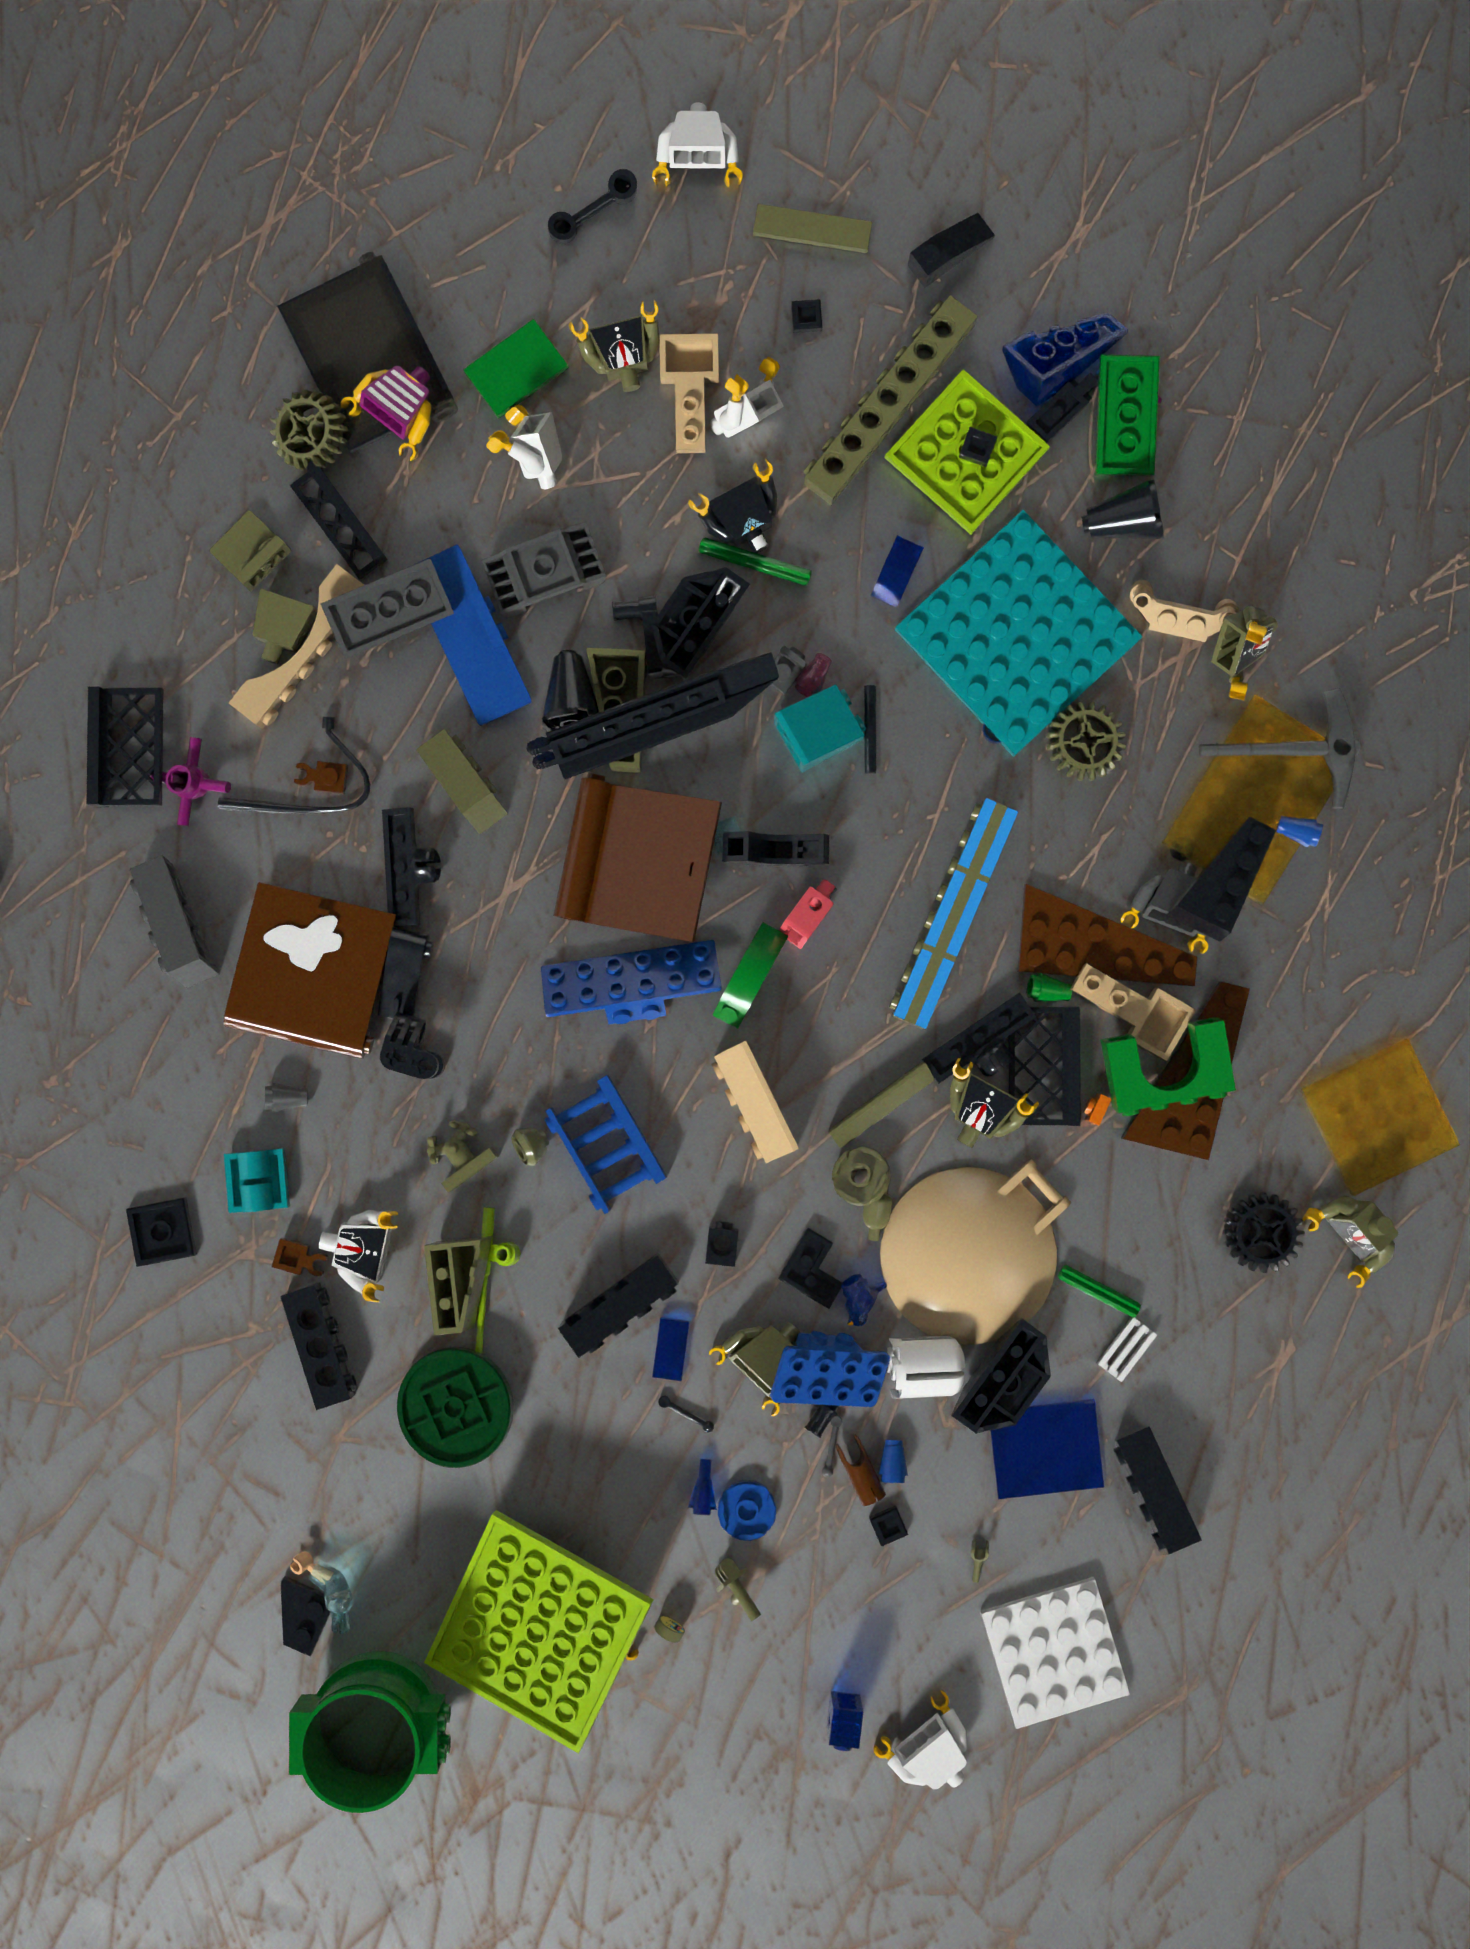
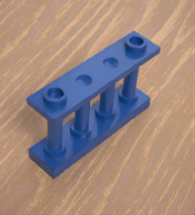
(619, 1119)

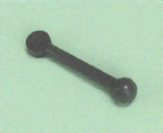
(836, 1422)

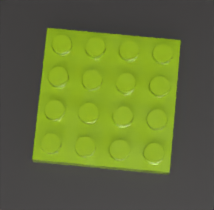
(932, 448)

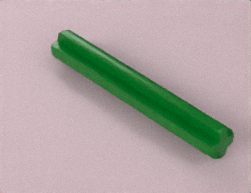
(755, 561)

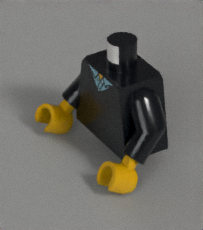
(742, 511)

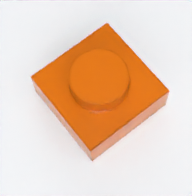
(1096, 1108)

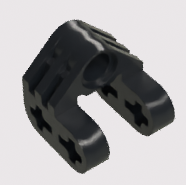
(407, 1038)

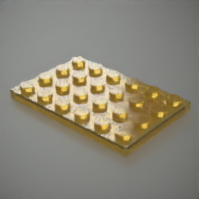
(1254, 788)

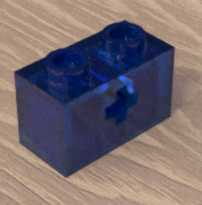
(844, 1720)

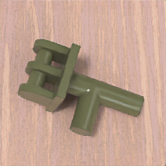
(729, 1575)

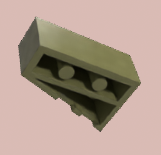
(461, 780)
(456, 1282)

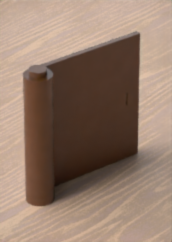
(635, 859)
(309, 1008)

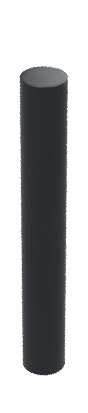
(870, 732)

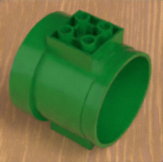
(394, 1681)

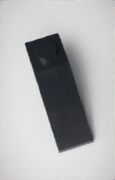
(949, 248)

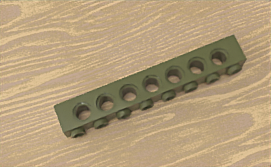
(948, 314)

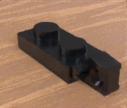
(1062, 408)

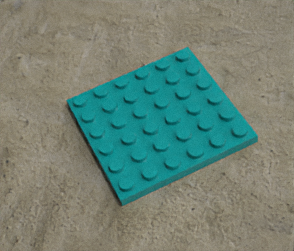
(1018, 632)

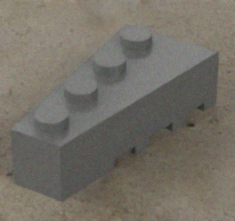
(171, 922)

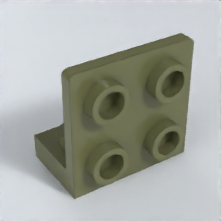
(250, 550)

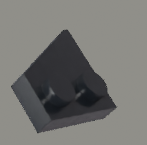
(302, 1615)

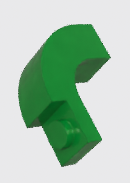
(750, 975)

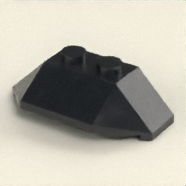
(695, 617)
(1005, 1380)

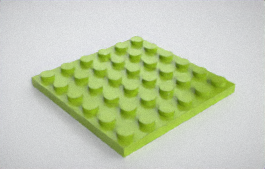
(538, 1631)

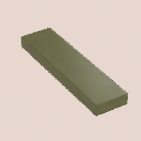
(812, 228)

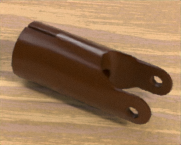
(863, 1476)

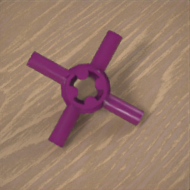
(197, 783)

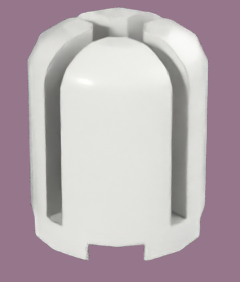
(925, 1366)

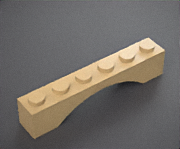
(262, 696)

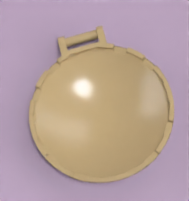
(971, 1252)

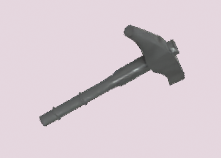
(1338, 747)

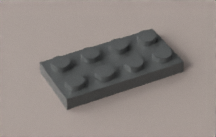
(387, 608)

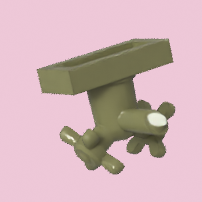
(459, 1155)

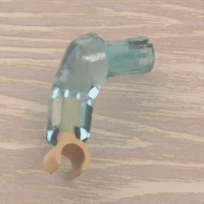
(333, 1584)

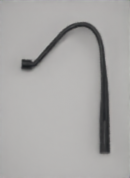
(263, 806)

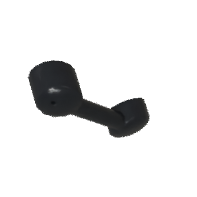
(563, 226)

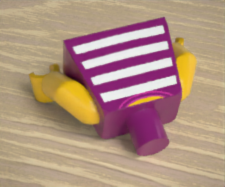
(396, 401)

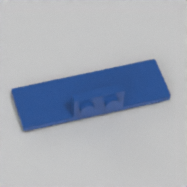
(476, 642)
(631, 983)

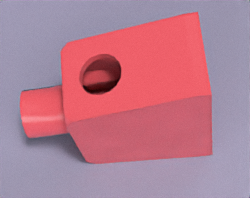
(804, 921)

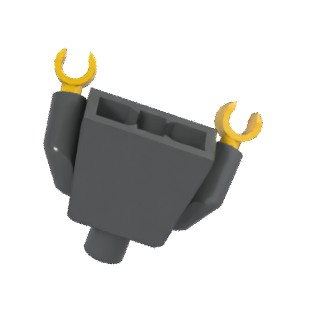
(1160, 895)

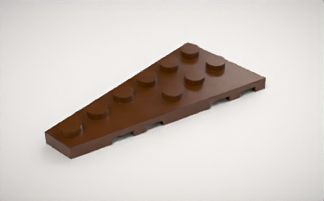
(1064, 937)
(1193, 1126)

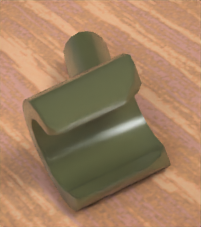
(978, 1555)

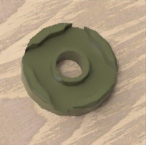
(875, 1184)

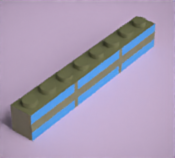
(954, 913)

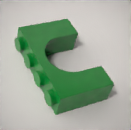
(1208, 1075)

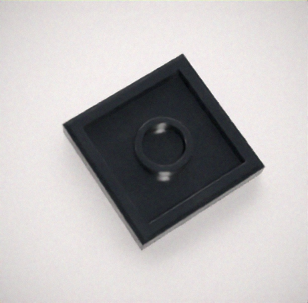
(161, 1232)

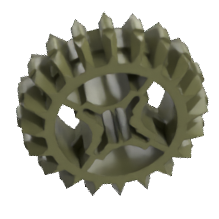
(319, 429)
(1087, 754)

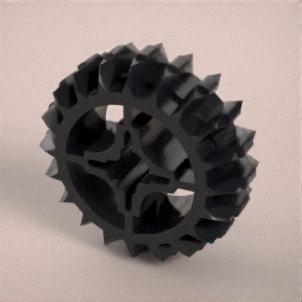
(1279, 1252)

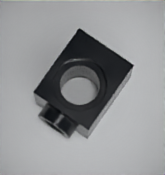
(726, 1257)

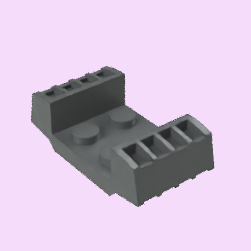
(543, 568)

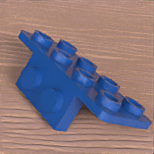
(829, 1372)

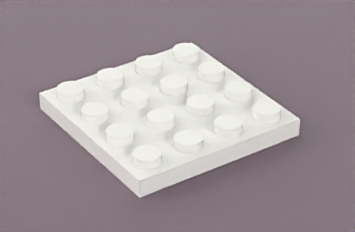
(1055, 1652)

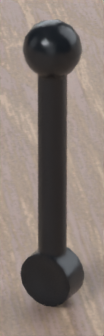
(665, 1402)

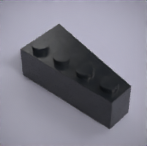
(1223, 885)
(617, 1305)
(1157, 1492)

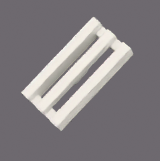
(1128, 1347)

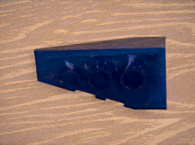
(1052, 358)

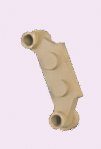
(1179, 618)

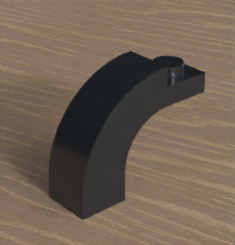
(775, 850)

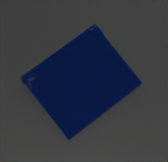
(1048, 1451)

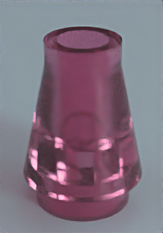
(813, 676)

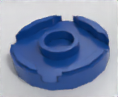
(747, 1510)

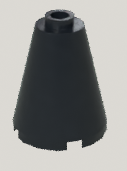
(1126, 515)
(568, 692)

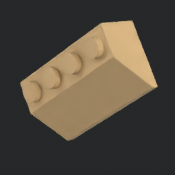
(755, 1102)

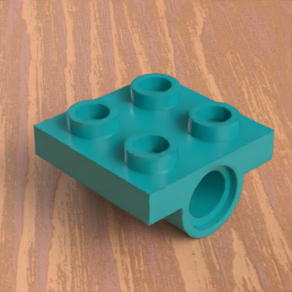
(256, 1180)

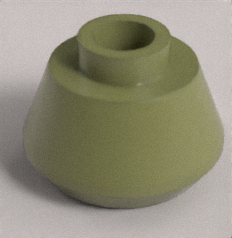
(530, 1145)

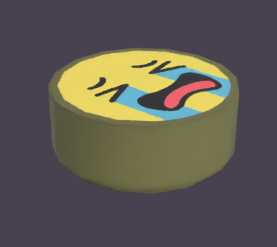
(669, 1629)

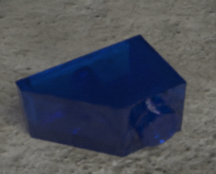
(897, 571)

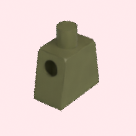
(281, 624)

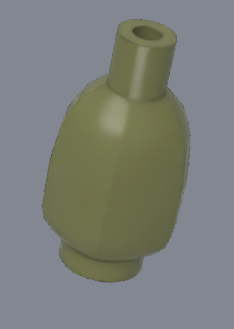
(877, 1216)

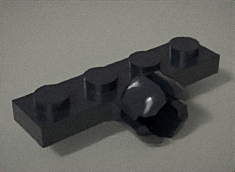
(405, 865)
(982, 1040)

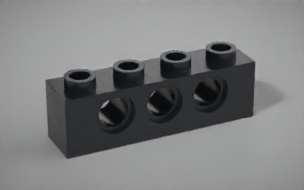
(323, 1391)

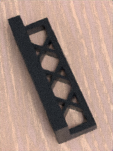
(352, 522)

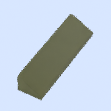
(881, 1104)

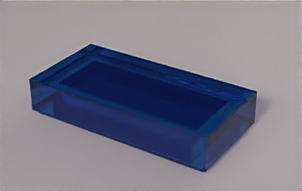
(670, 1349)

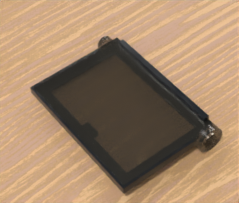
(359, 328)

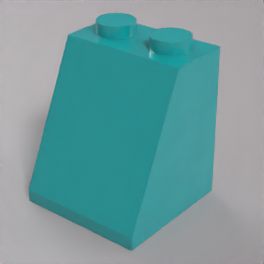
(819, 727)

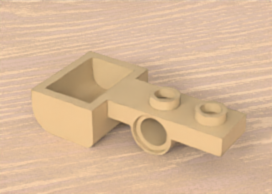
(689, 364)
(1154, 1021)

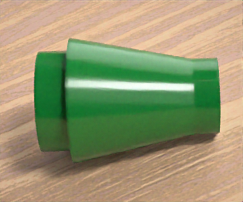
(1046, 988)

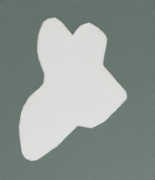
(306, 944)

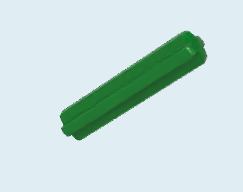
(1099, 1291)

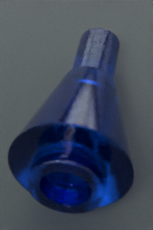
(703, 1496)

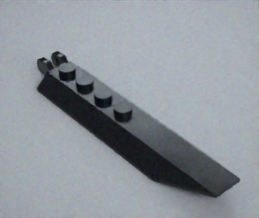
(653, 717)

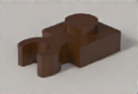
(327, 777)
(294, 1257)

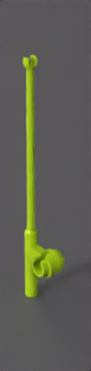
(505, 1255)

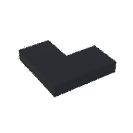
(803, 1269)

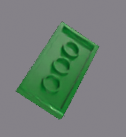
(1127, 415)

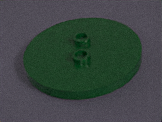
(455, 1407)

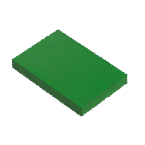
(516, 368)

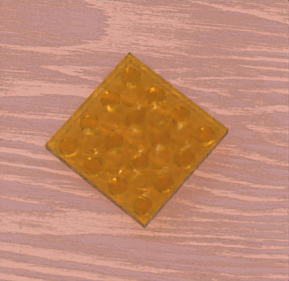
(1379, 1117)

